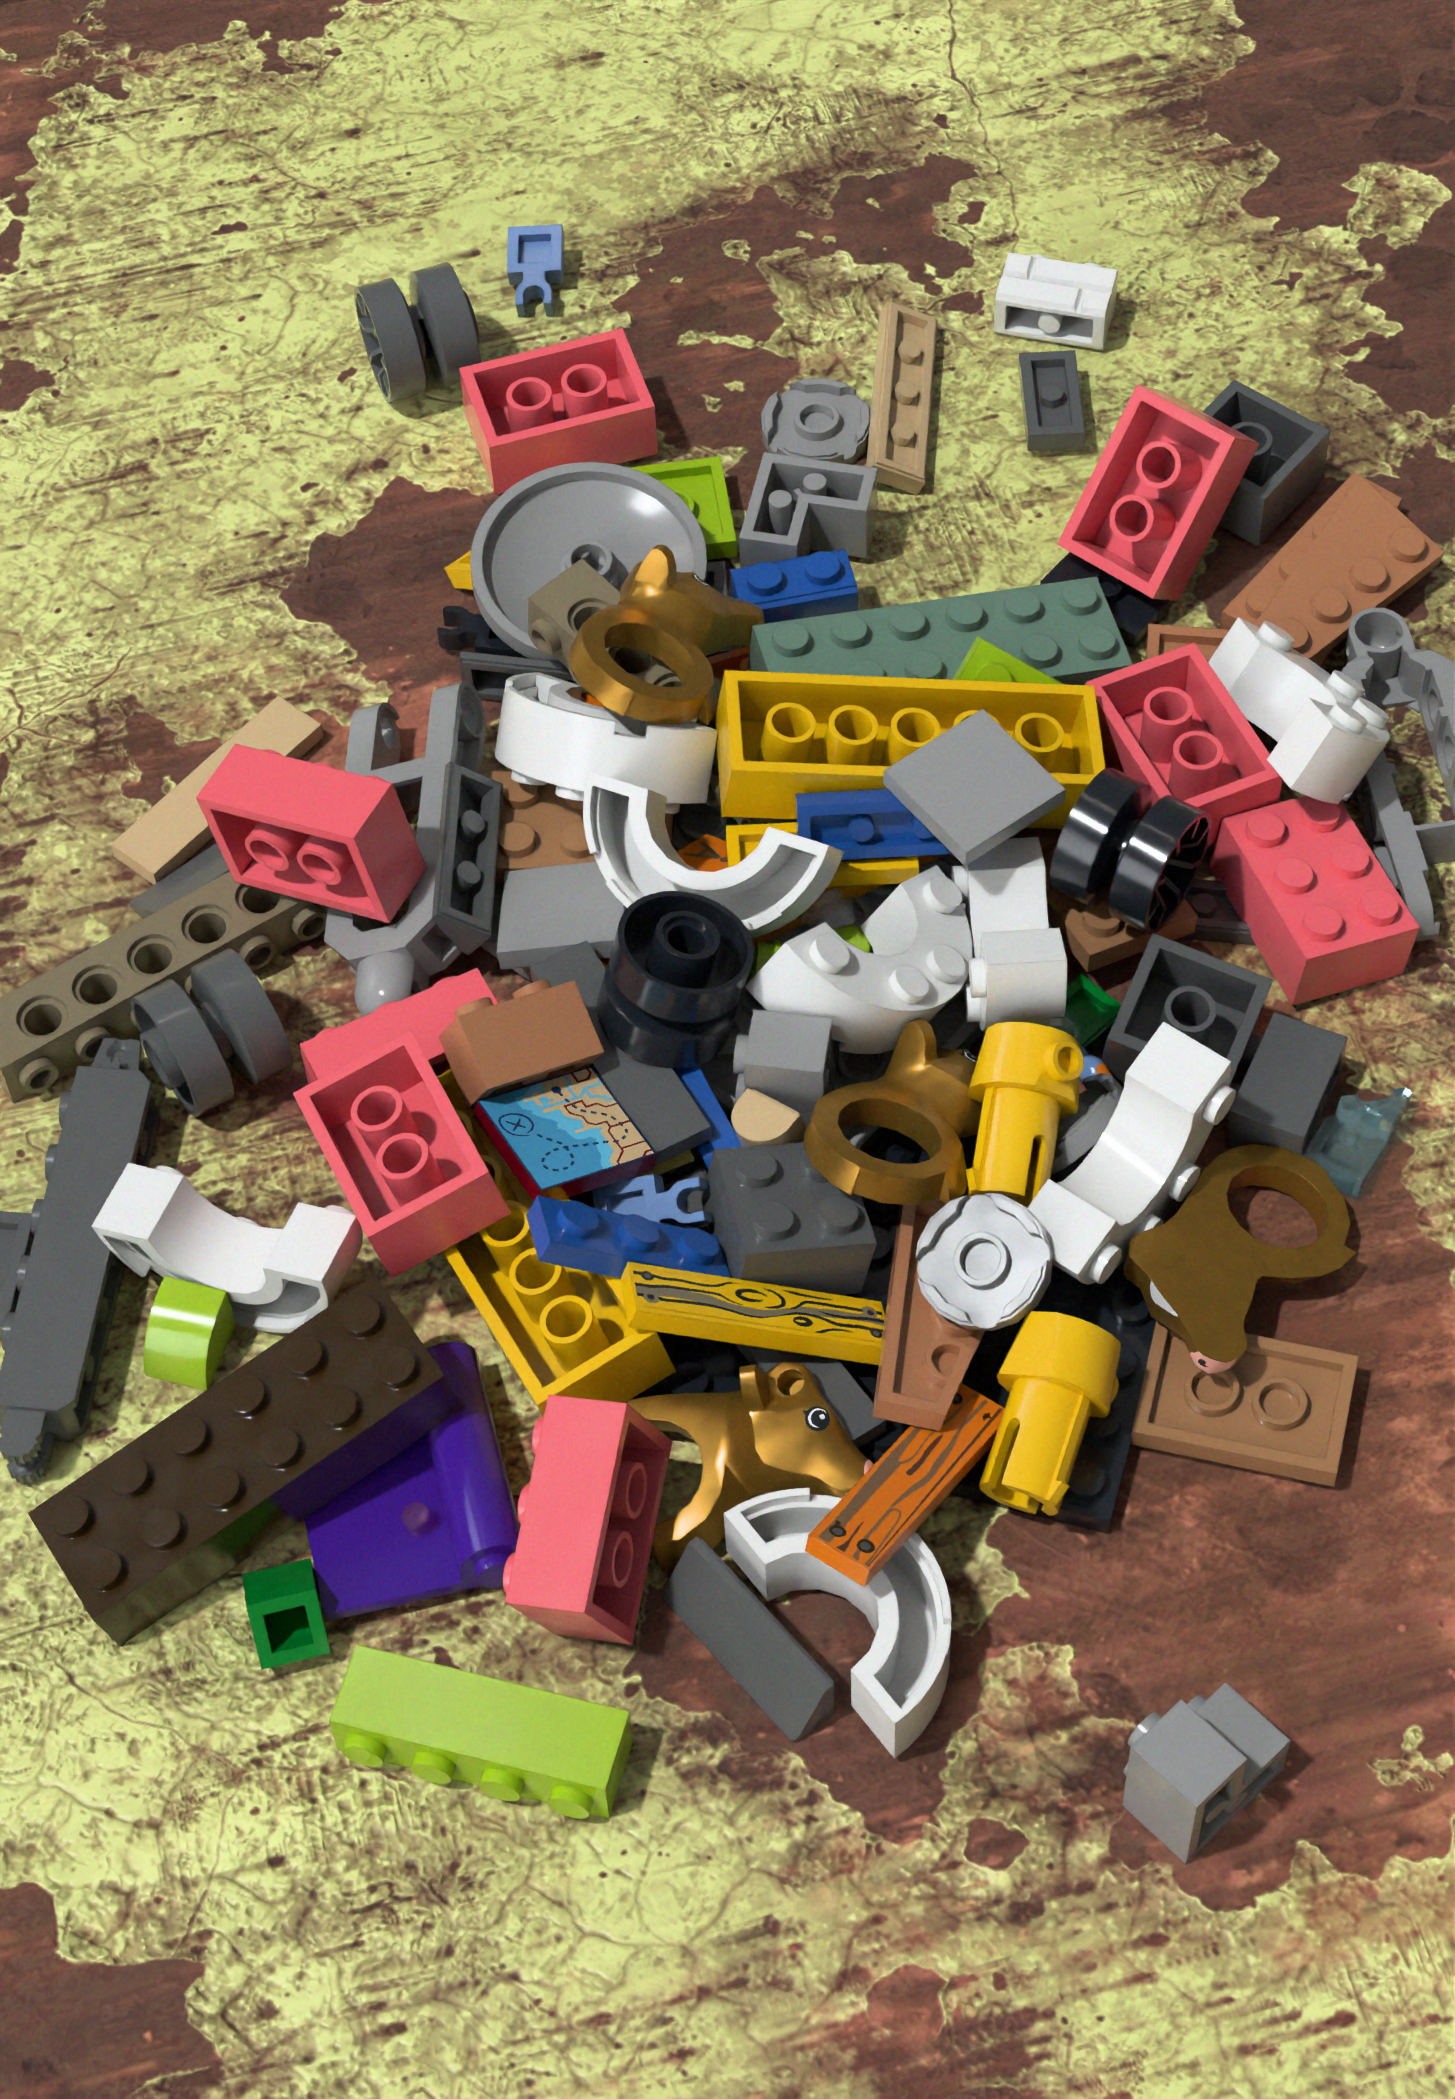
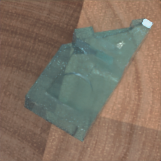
(1356, 1138)

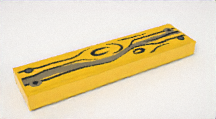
(752, 1313)

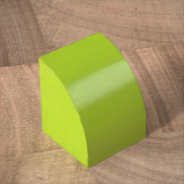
(187, 1333)

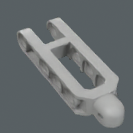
(1394, 676)
(405, 954)

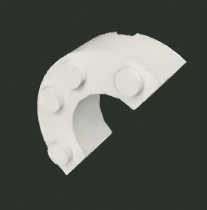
(1317, 718)
(559, 739)
(636, 858)
(1016, 957)
(915, 970)
(1141, 1158)
(269, 1273)
(905, 1603)

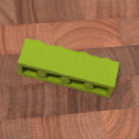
(481, 1732)

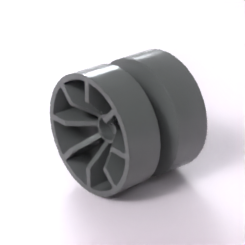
(433, 328)
(229, 1023)

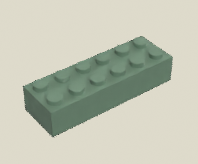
(1051, 626)

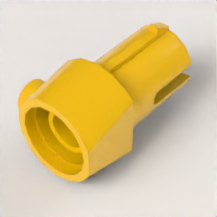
(1025, 1086)
(1056, 1380)

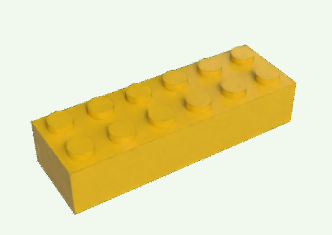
(842, 731)
(552, 1321)

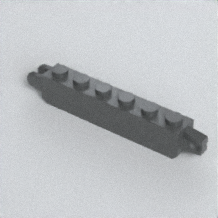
(71, 1277)

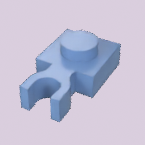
(534, 261)
(647, 1198)

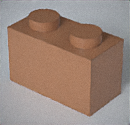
(519, 1040)

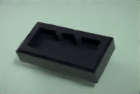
(1128, 606)

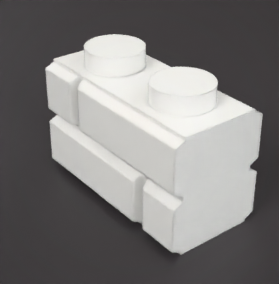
(1055, 301)

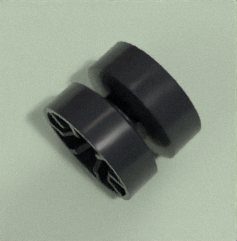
(1130, 850)
(674, 979)

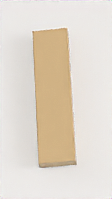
(902, 397)
(176, 824)

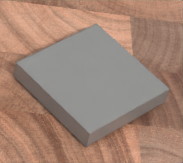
(973, 787)
(553, 911)

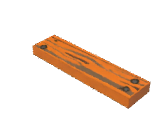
(904, 1488)

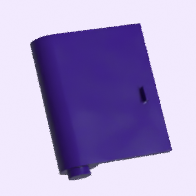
(459, 1473)

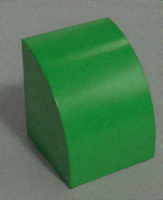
(285, 1613)

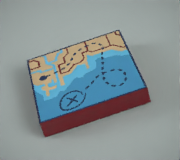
(565, 1135)

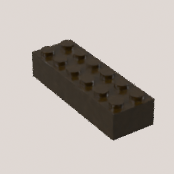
(245, 1461)

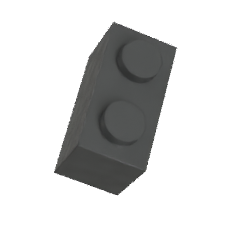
(1285, 1085)

